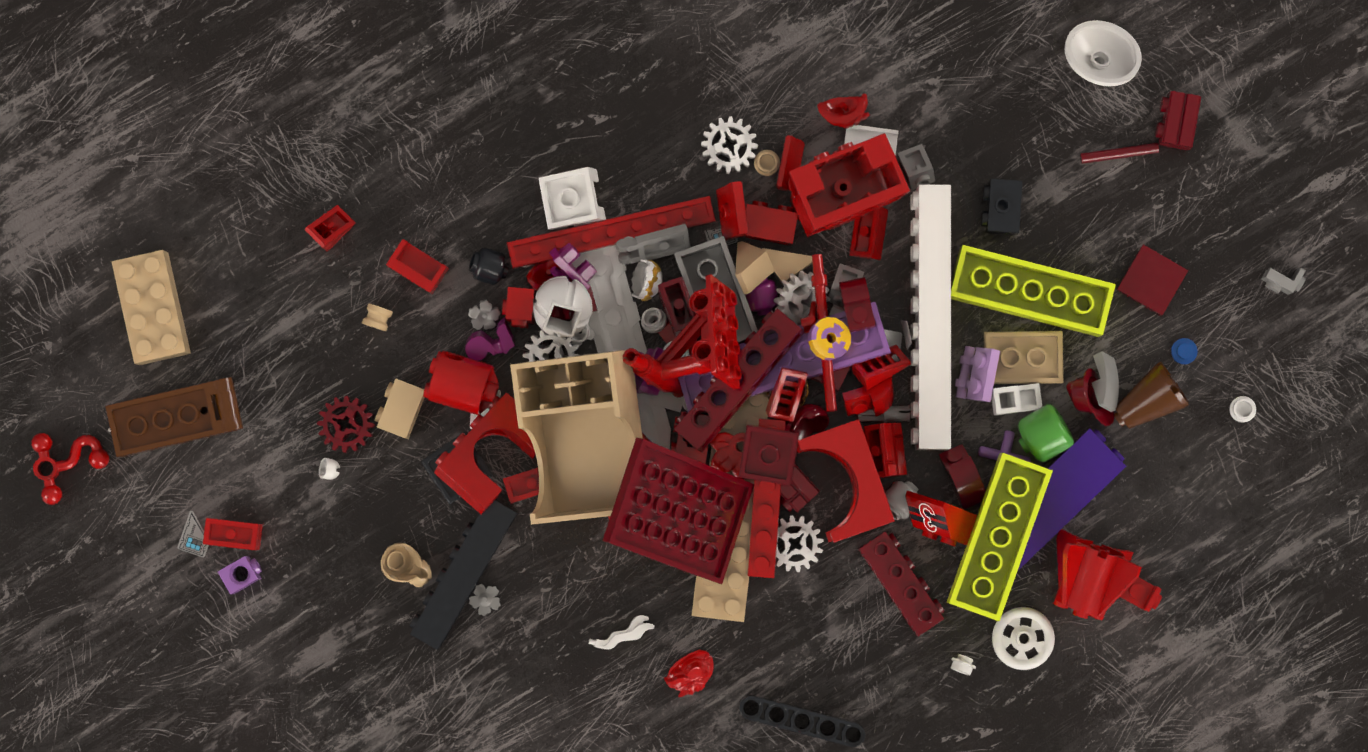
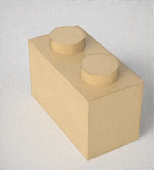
(400, 409)

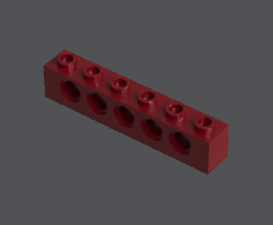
(771, 355)

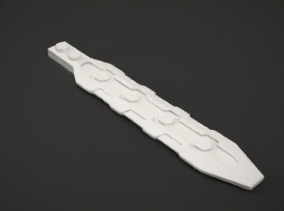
(619, 328)

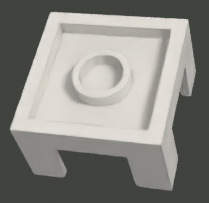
(570, 198)

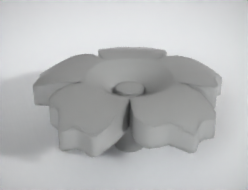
(484, 316)
(484, 599)

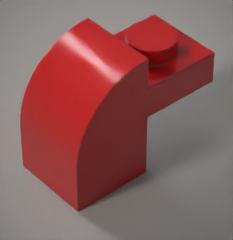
(877, 398)

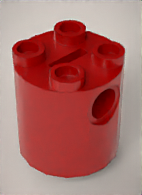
(461, 383)

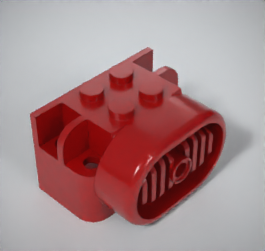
(846, 184)

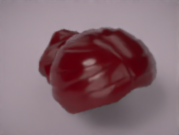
(808, 420)

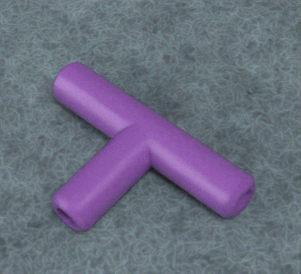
(1005, 448)

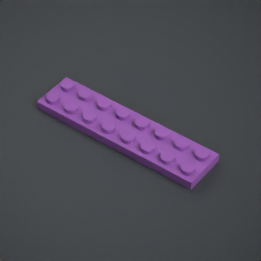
(864, 346)

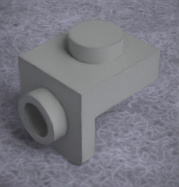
(1278, 282)

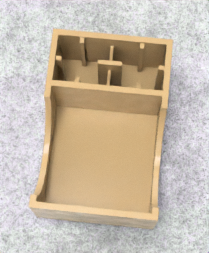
(582, 430)

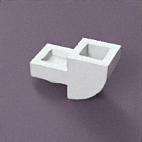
(1016, 399)

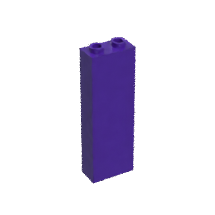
(1074, 482)

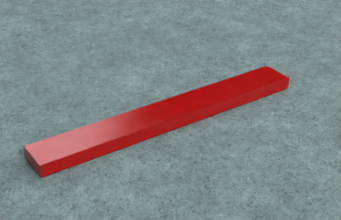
(609, 231)

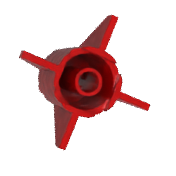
(1091, 575)

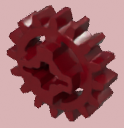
(351, 412)

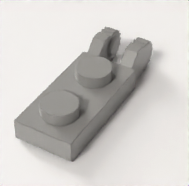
(653, 244)

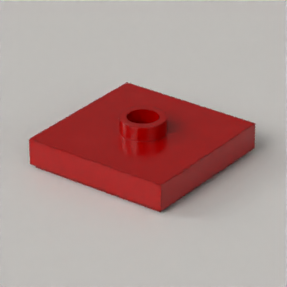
(732, 211)

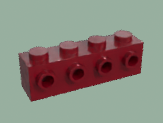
(901, 583)

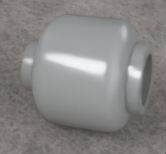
(897, 499)

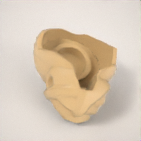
(404, 564)

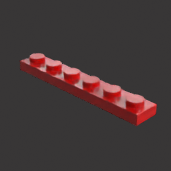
(765, 520)

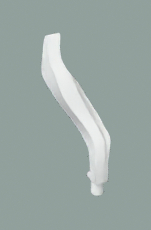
(633, 632)

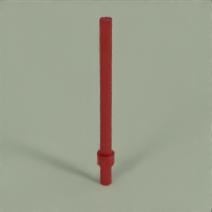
(819, 282)

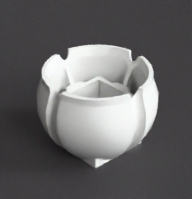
(565, 294)

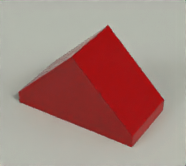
(330, 227)

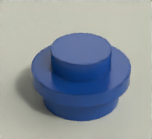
(1184, 351)

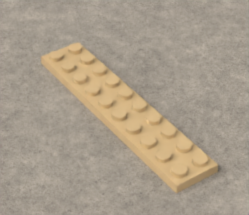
(730, 598)

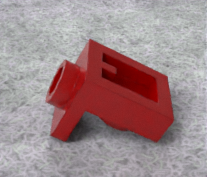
(1143, 595)

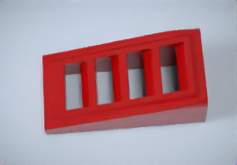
(877, 376)
(786, 413)

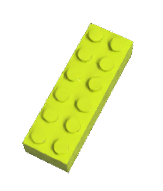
(1031, 291)
(999, 536)

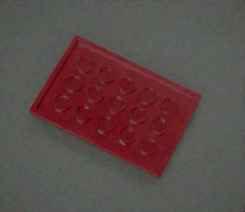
(678, 511)

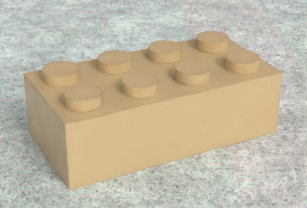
(151, 307)

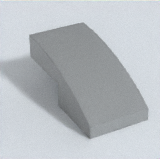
(1107, 386)

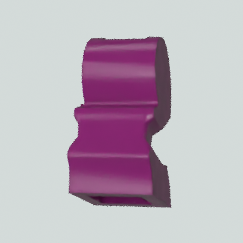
(480, 343)

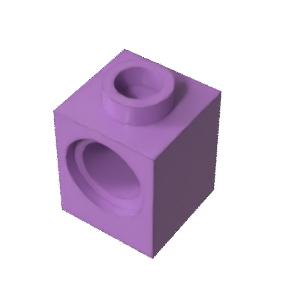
(229, 577)

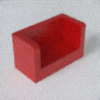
(417, 266)
(232, 534)

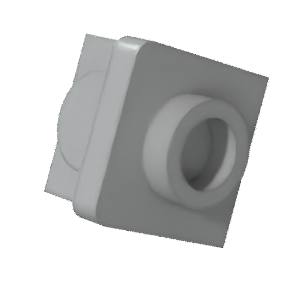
(917, 166)
(843, 273)

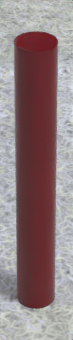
(1119, 153)

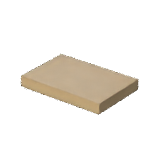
(1027, 356)

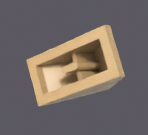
(787, 263)
(751, 266)

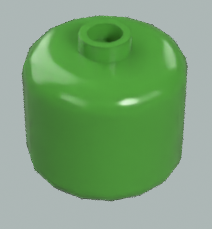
(1045, 433)

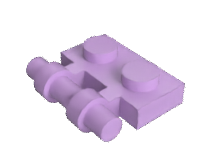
(983, 373)

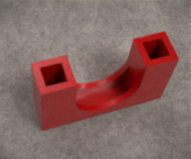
(459, 466)

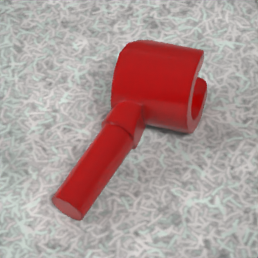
(808, 321)

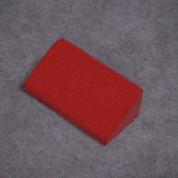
(790, 160)
(869, 235)

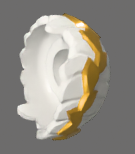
(646, 280)

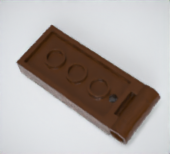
(174, 417)

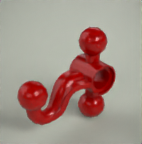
(42, 444)

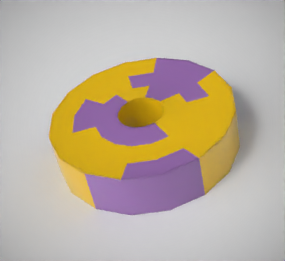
(839, 333)

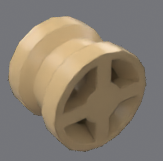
(377, 317)

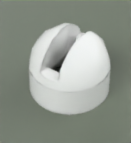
(328, 468)

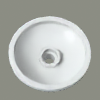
(1103, 53)

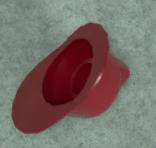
(1084, 397)

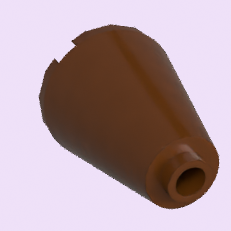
(1151, 398)

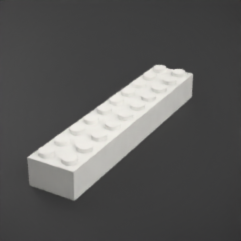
(932, 317)

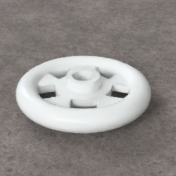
(1038, 622)

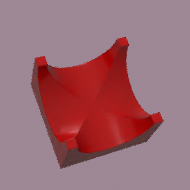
(869, 502)

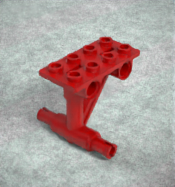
(714, 353)

